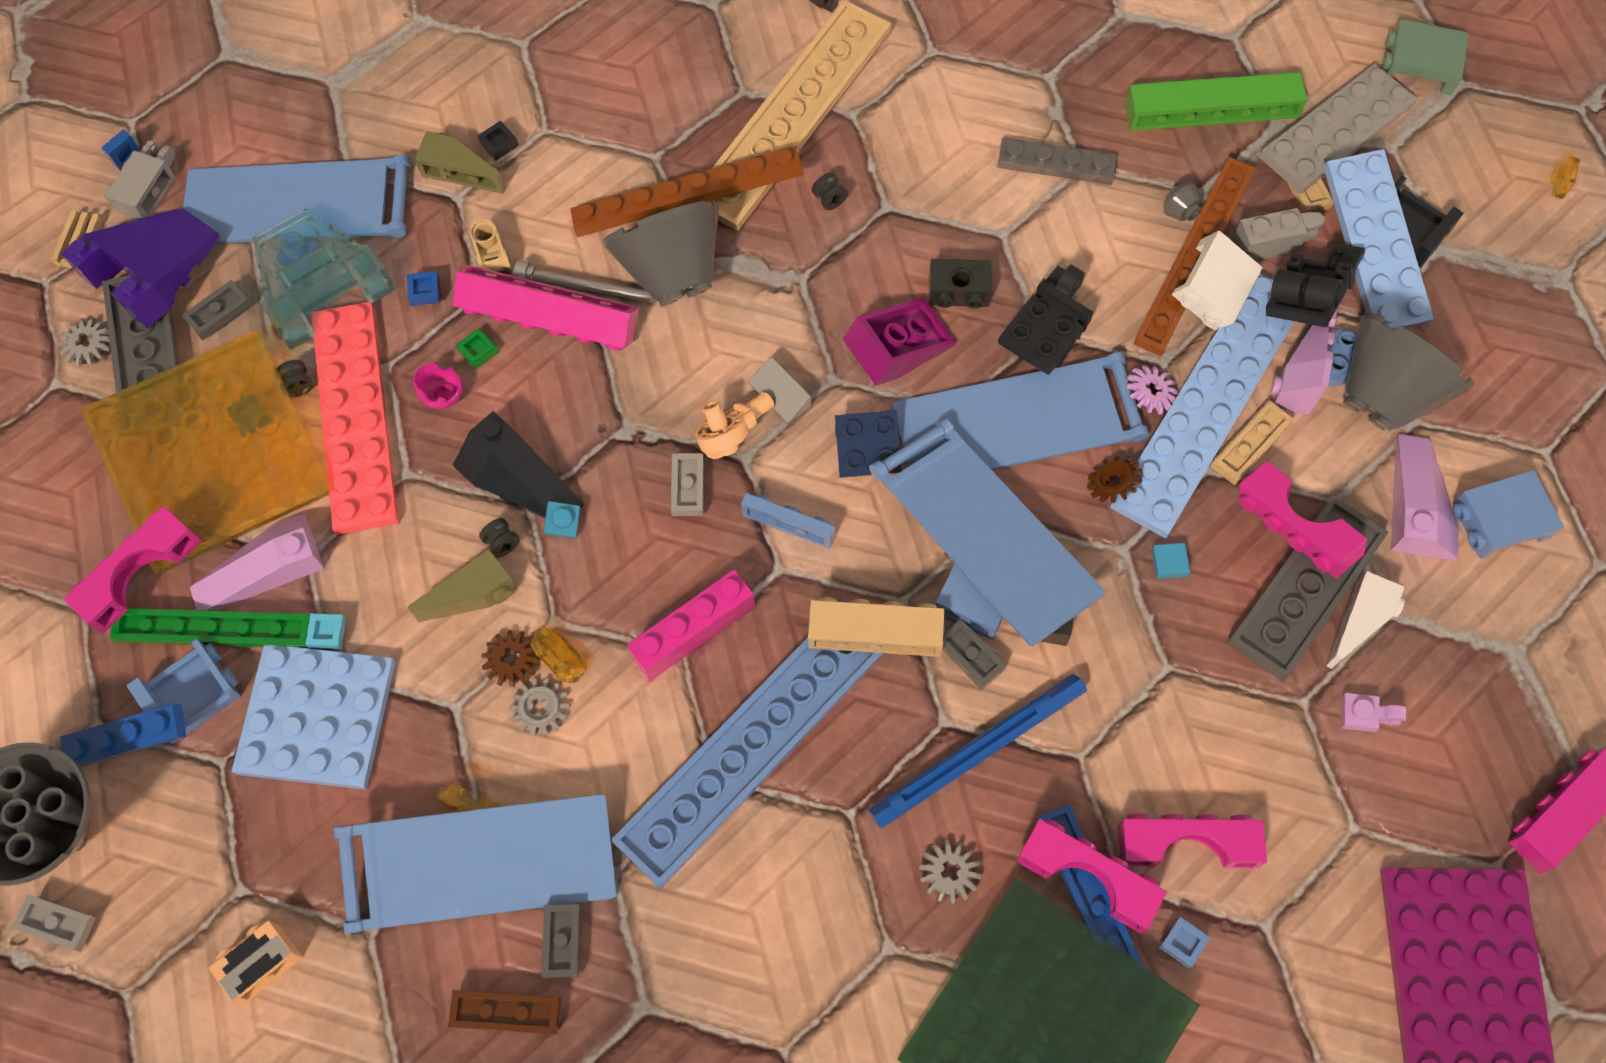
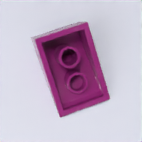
(897, 339)

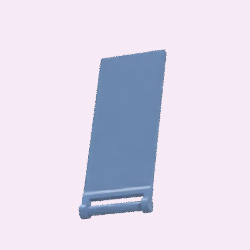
(254, 198)
(1029, 414)
(989, 534)
(479, 862)

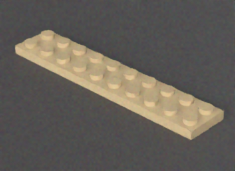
(803, 98)

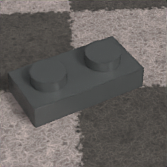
(216, 310)
(972, 654)
(561, 941)

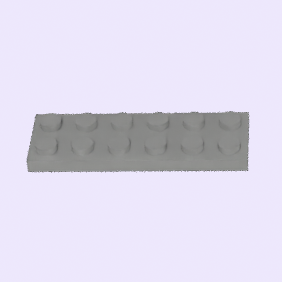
(1337, 127)

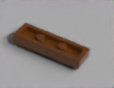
(504, 1012)

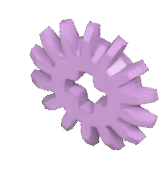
(1143, 394)

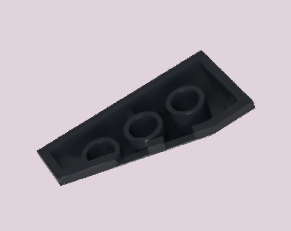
(505, 465)

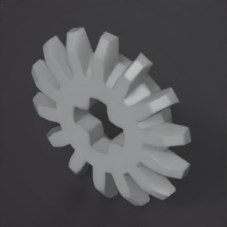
(96, 346)
(541, 694)
(946, 885)

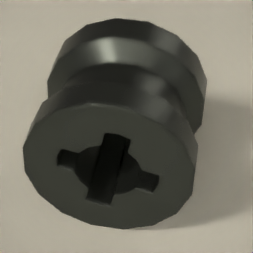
(829, 191)
(295, 378)
(499, 537)

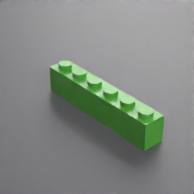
(1215, 101)

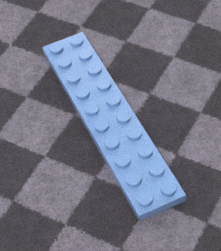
(1204, 413)

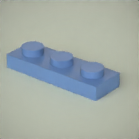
(788, 520)

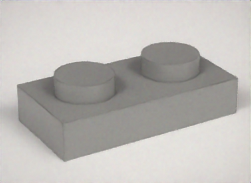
(687, 484)
(54, 923)

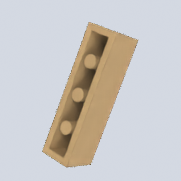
(876, 627)

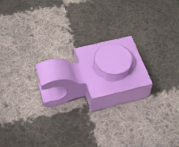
(1365, 714)

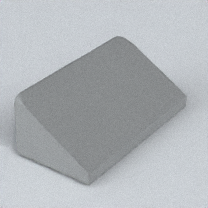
(788, 396)

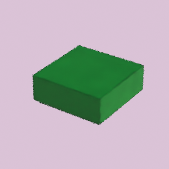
(477, 348)

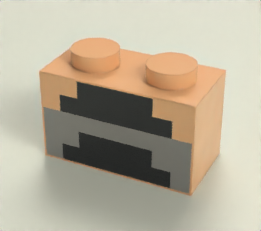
(254, 962)

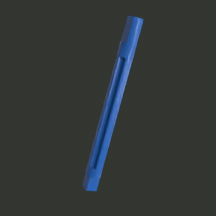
(977, 750)

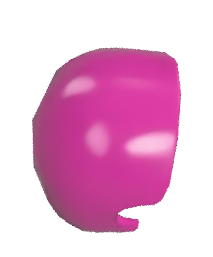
(437, 386)

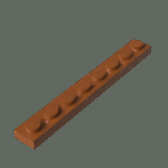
(686, 190)
(1213, 217)

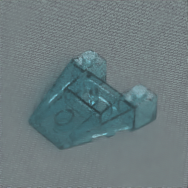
(309, 264)

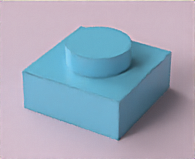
(325, 631)

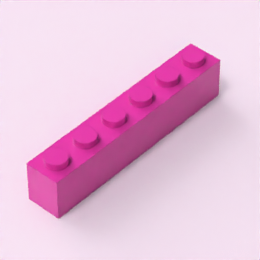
(545, 307)

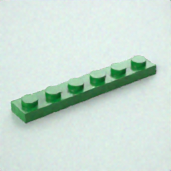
(212, 627)

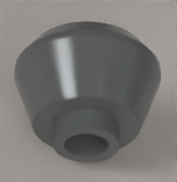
(1183, 202)

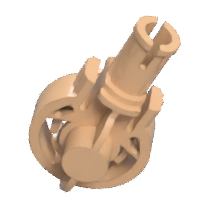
(725, 431)

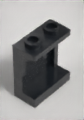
(1425, 223)

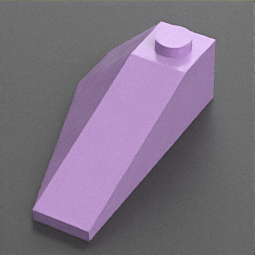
(1306, 372)
(1421, 507)
(268, 561)

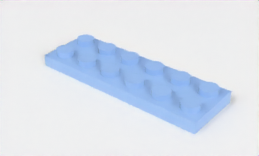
(1374, 220)

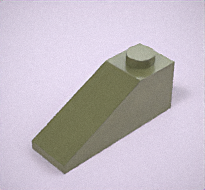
(450, 161)
(469, 589)

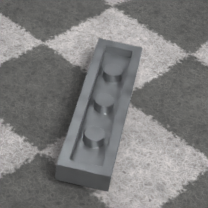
(1057, 161)

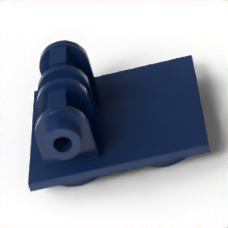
(865, 439)

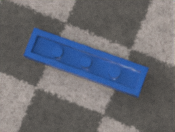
(125, 735)

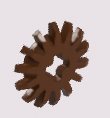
(1117, 468)
(504, 670)

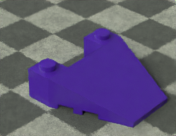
(153, 251)

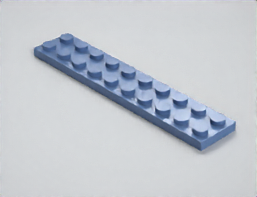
(738, 758)

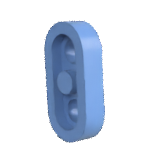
(1341, 356)

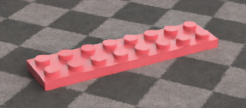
(354, 419)

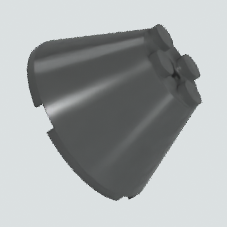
(670, 251)
(1399, 375)
(41, 811)

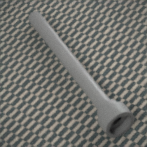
(525, 270)

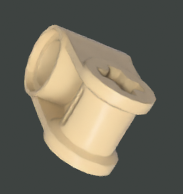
(489, 252)

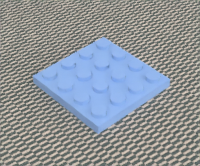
(314, 716)

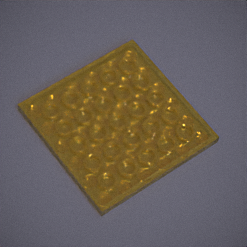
(209, 445)

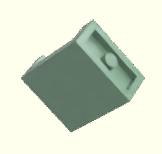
(1426, 53)

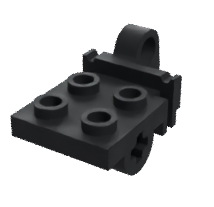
(1313, 289)
(1049, 321)

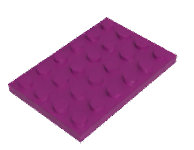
(1465, 966)

